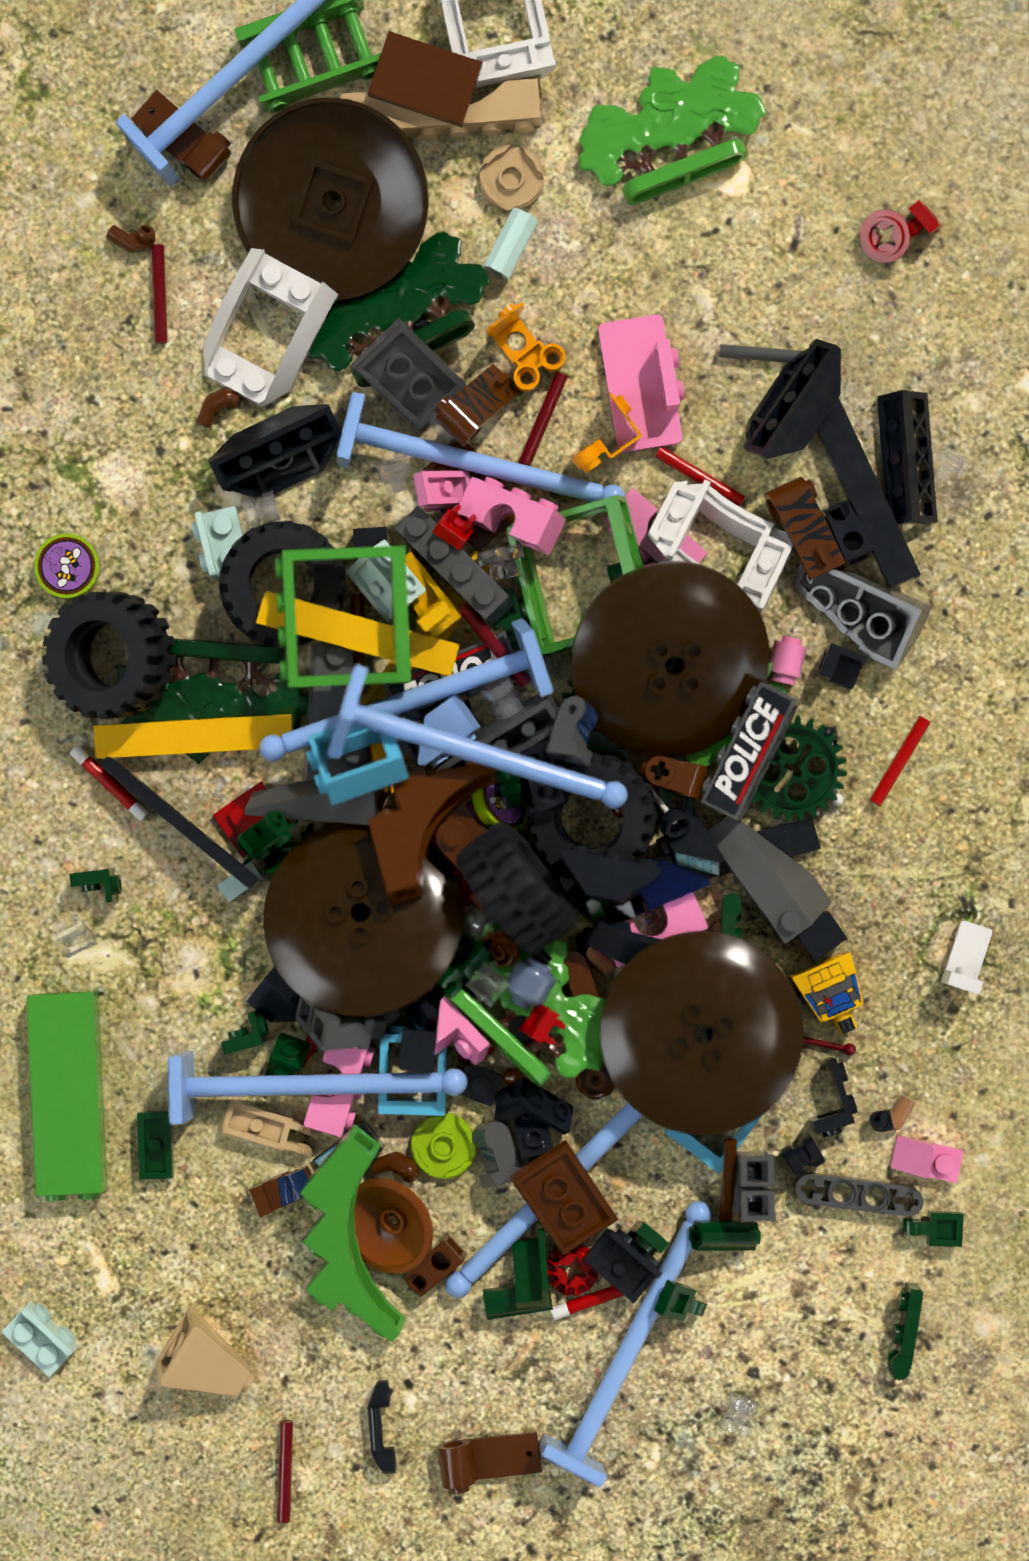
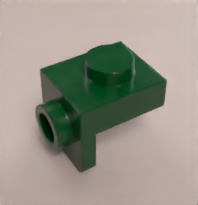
(287, 1056)

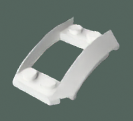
(508, 60)
(291, 289)
(772, 544)

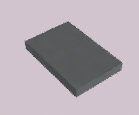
(408, 373)

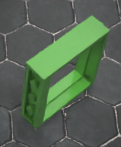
(528, 579)
(286, 604)

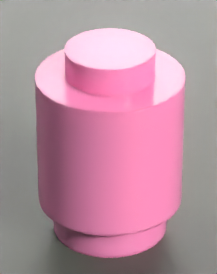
(787, 660)

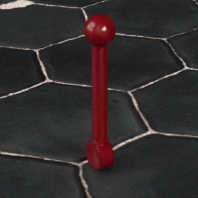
(849, 1048)

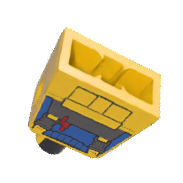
(831, 990)

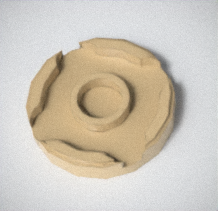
(511, 178)

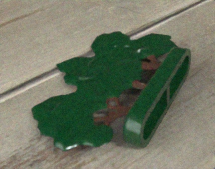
(406, 297)
(208, 697)

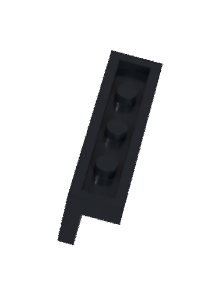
(903, 457)

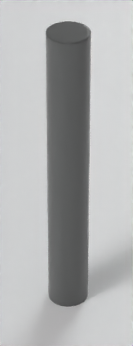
(757, 353)

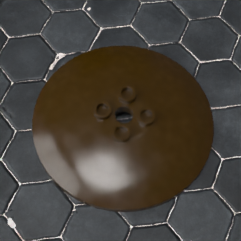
(325, 149)
(643, 623)
(353, 964)
(652, 1023)

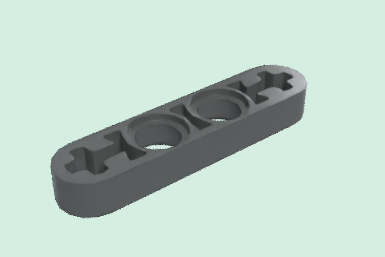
(857, 1198)

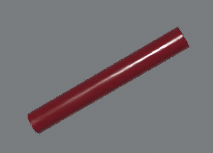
(159, 294)
(543, 419)
(490, 640)
(285, 1471)

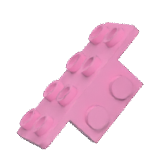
(642, 370)

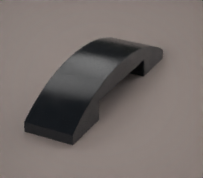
(616, 940)

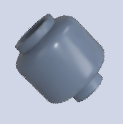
(530, 983)

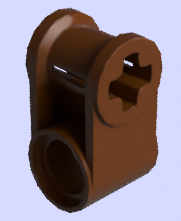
(679, 777)

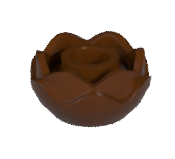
(501, 947)
(595, 1089)

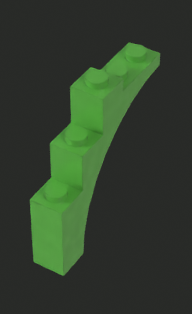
(333, 1236)

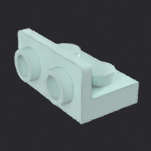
(217, 534)
(374, 581)
(41, 1337)

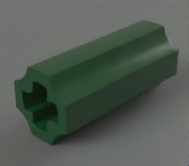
(724, 1235)
(501, 1303)

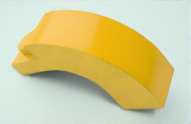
(434, 606)

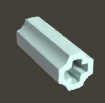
(510, 244)

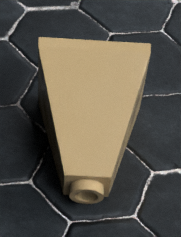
(201, 1359)

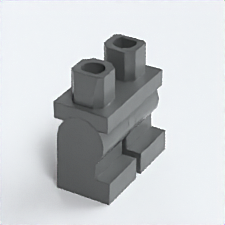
(337, 1031)
(751, 1193)

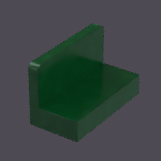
(531, 1272)

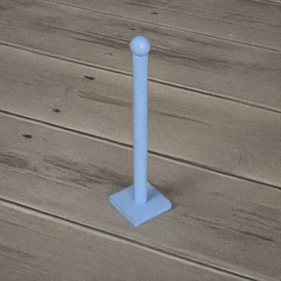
(213, 90)
(460, 458)
(528, 658)
(612, 793)
(185, 1087)
(459, 1282)
(573, 1456)

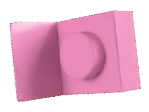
(440, 488)
(455, 1028)
(926, 1159)

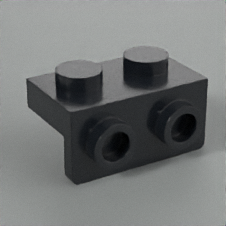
(622, 1264)

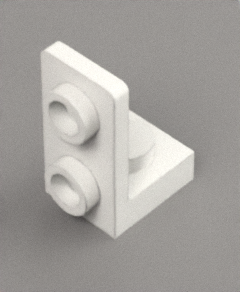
(967, 957)

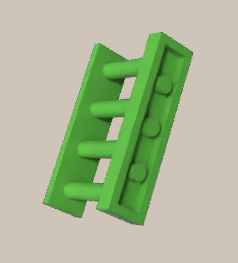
(279, 99)

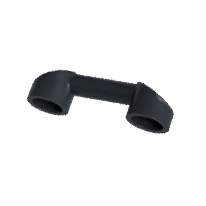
(383, 1456)

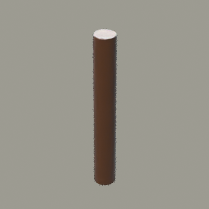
(728, 1179)

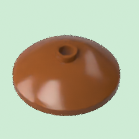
(385, 1240)

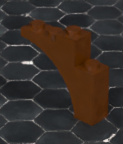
(406, 833)

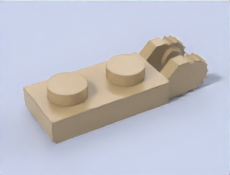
(264, 1127)

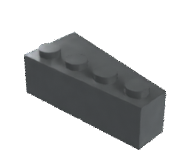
(327, 702)

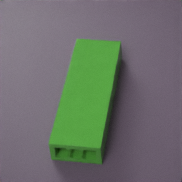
(67, 1095)

